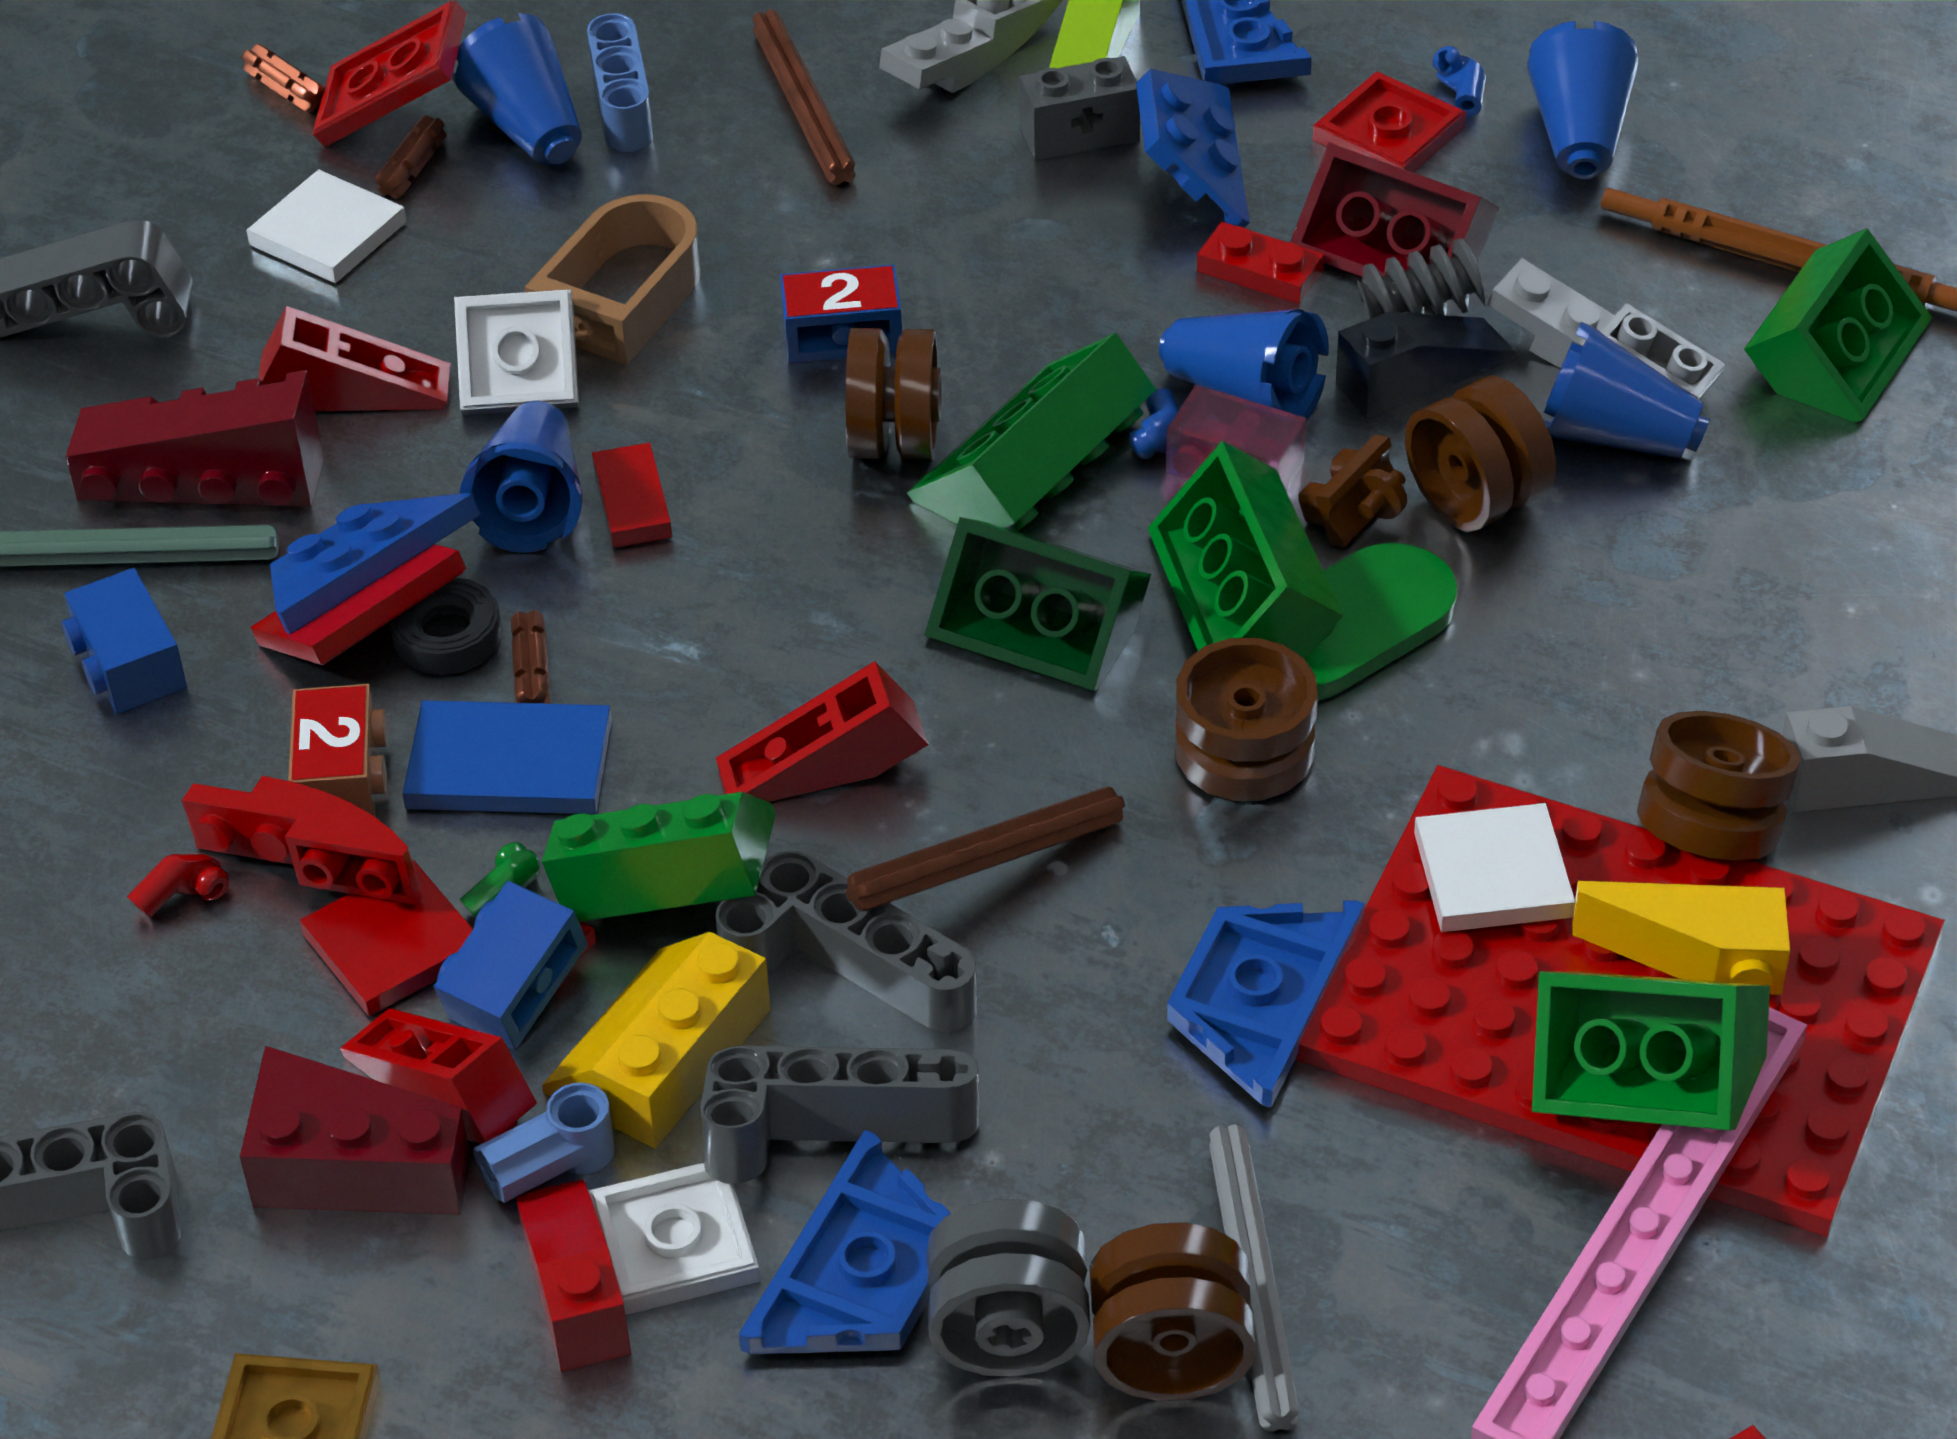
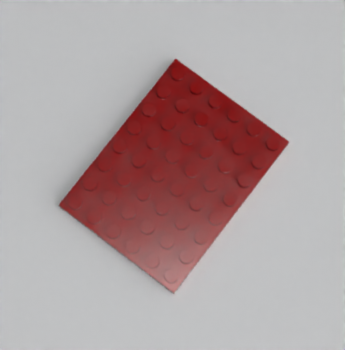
(1458, 1009)

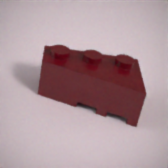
(350, 1143)

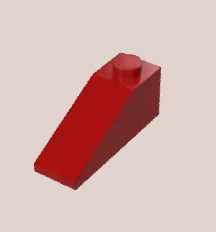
(352, 367)
(828, 741)
(446, 1065)
(574, 1275)

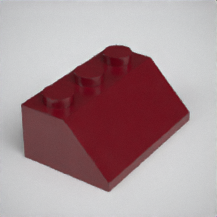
(1376, 211)

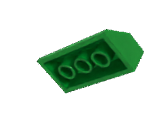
(1039, 437)
(1243, 557)

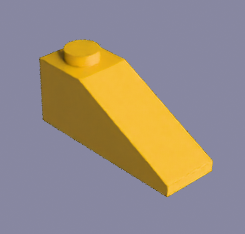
(1690, 929)

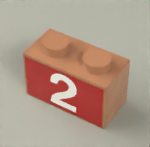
(337, 743)

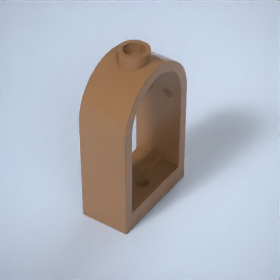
(630, 221)

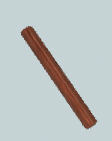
(804, 97)
(984, 849)

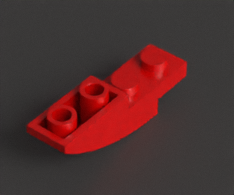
(319, 833)

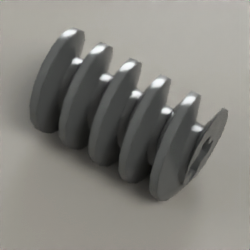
(1422, 282)

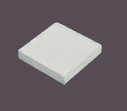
(326, 226)
(516, 351)
(1494, 867)
(674, 1237)

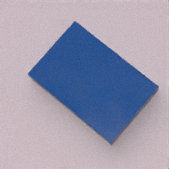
(507, 757)

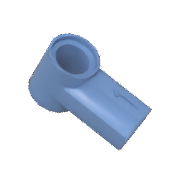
(568, 1137)

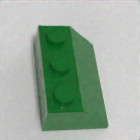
(1840, 329)
(659, 855)
(1648, 1048)

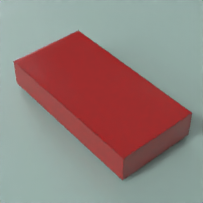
(631, 495)

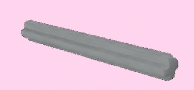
(1244, 1222)

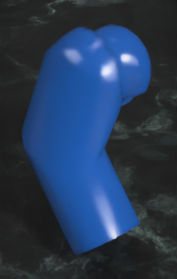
(1462, 76)
(1153, 433)

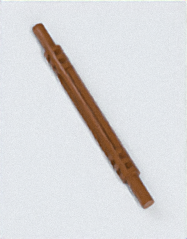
(1751, 239)

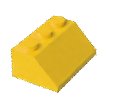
(663, 1030)

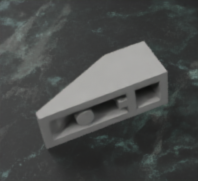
(1867, 759)

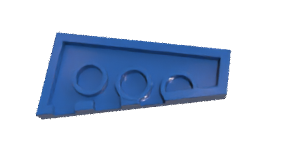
(1242, 42)

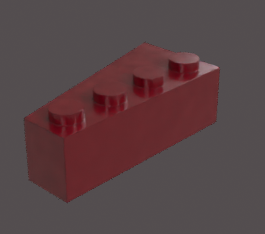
(202, 448)

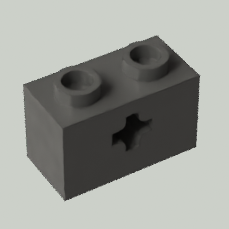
(1079, 108)

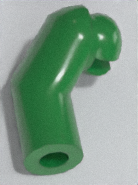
(513, 865)

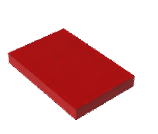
(390, 73)
(365, 610)

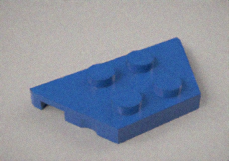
(1194, 138)
(360, 550)
(1258, 987)
(855, 1267)

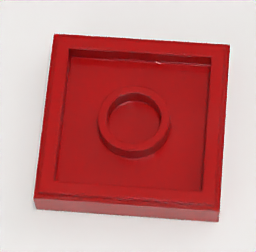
(1390, 123)
(386, 946)

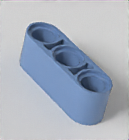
(620, 82)

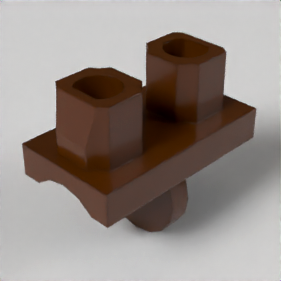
(1359, 490)

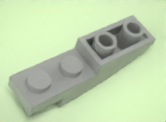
(967, 45)
(1554, 314)

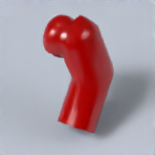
(179, 875)

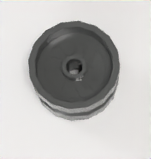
(1007, 1288)

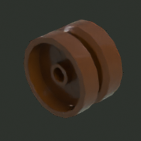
(898, 393)
(1480, 453)
(1245, 719)
(1718, 785)
(1171, 1311)

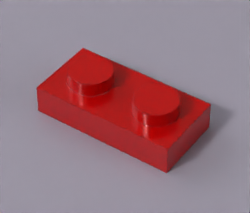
(1260, 262)

